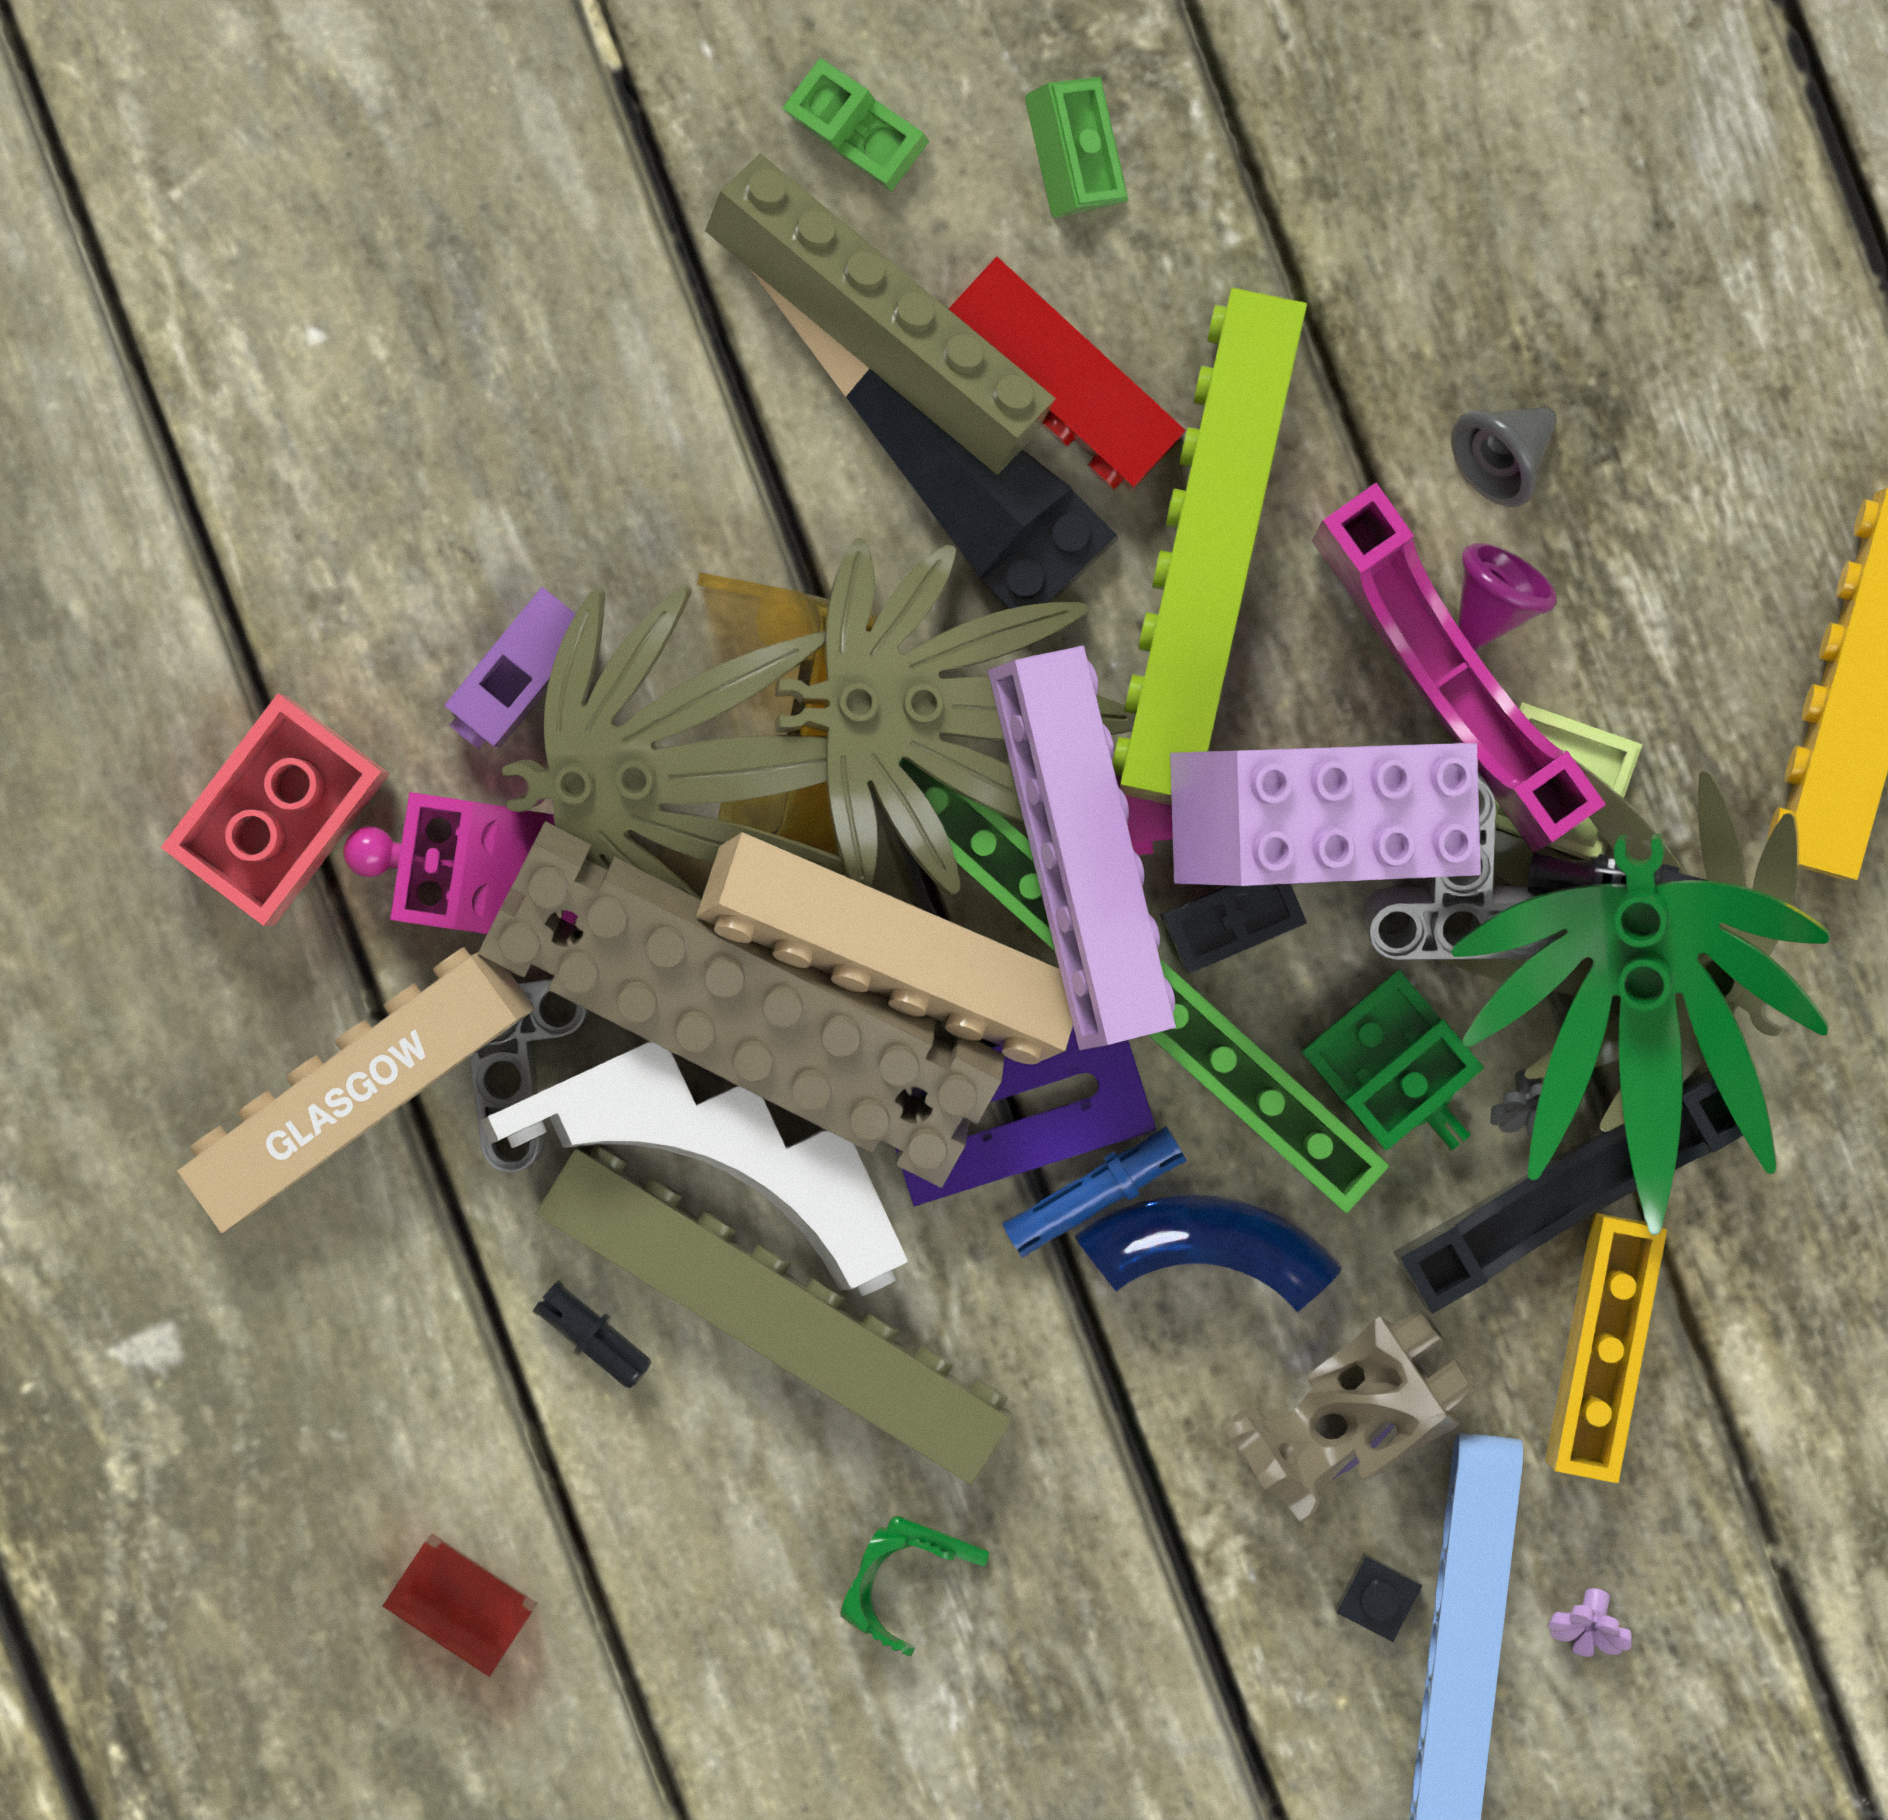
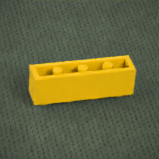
(1605, 1348)

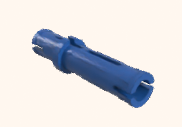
(1103, 1186)

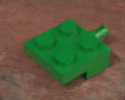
(1395, 1063)

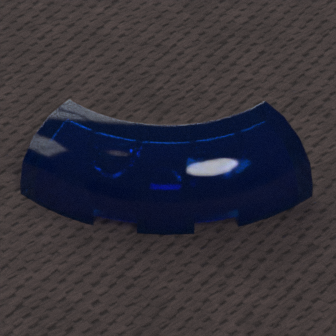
(1211, 1233)

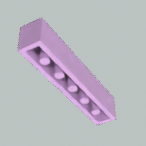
(1082, 847)

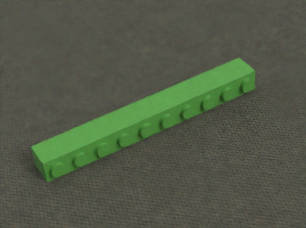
(1203, 1038)

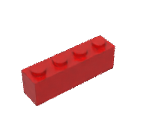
(1093, 397)

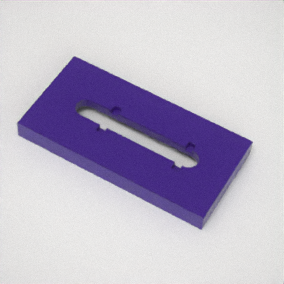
(1108, 1117)

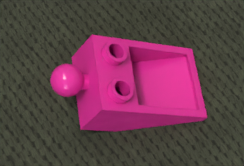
(471, 866)

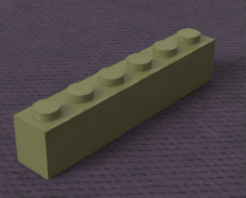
(878, 313)

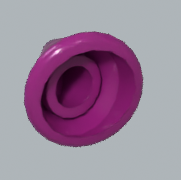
(1499, 593)

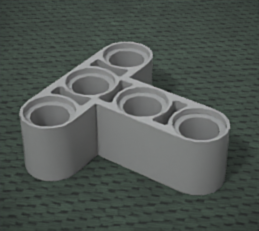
(1444, 896)
(517, 1048)

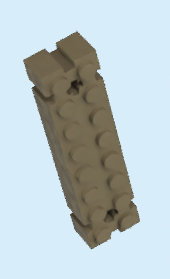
(738, 1009)

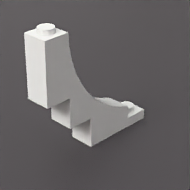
(647, 1104)

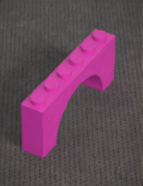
(1382, 572)

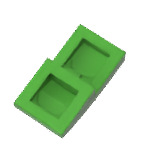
(855, 124)

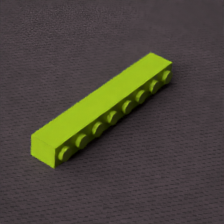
(1213, 538)

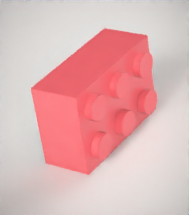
(275, 810)

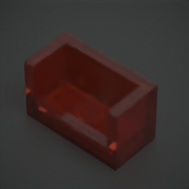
(460, 1604)

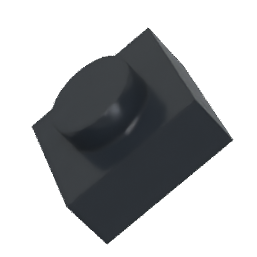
(1378, 1597)

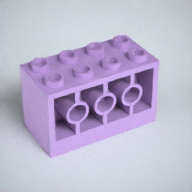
(1325, 814)

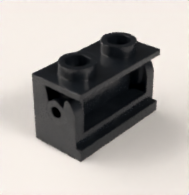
(1230, 922)

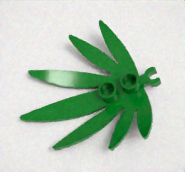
(1646, 951)

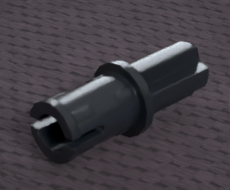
(592, 1335)

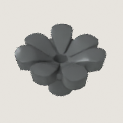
(1518, 1107)

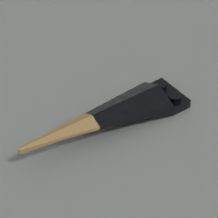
(1015, 528)

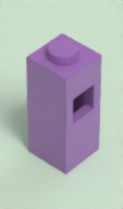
(511, 674)

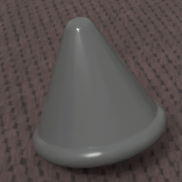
(1503, 451)

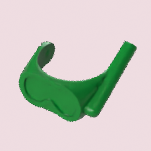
(899, 1534)

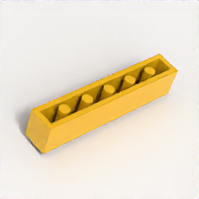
(1846, 747)

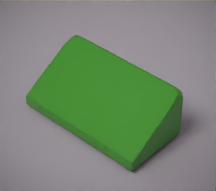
(1076, 146)

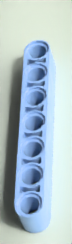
(1467, 1628)

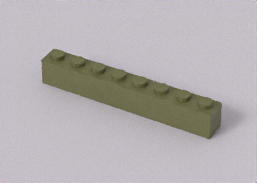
(775, 1313)

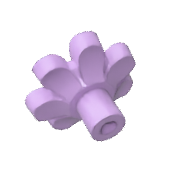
(1591, 1626)

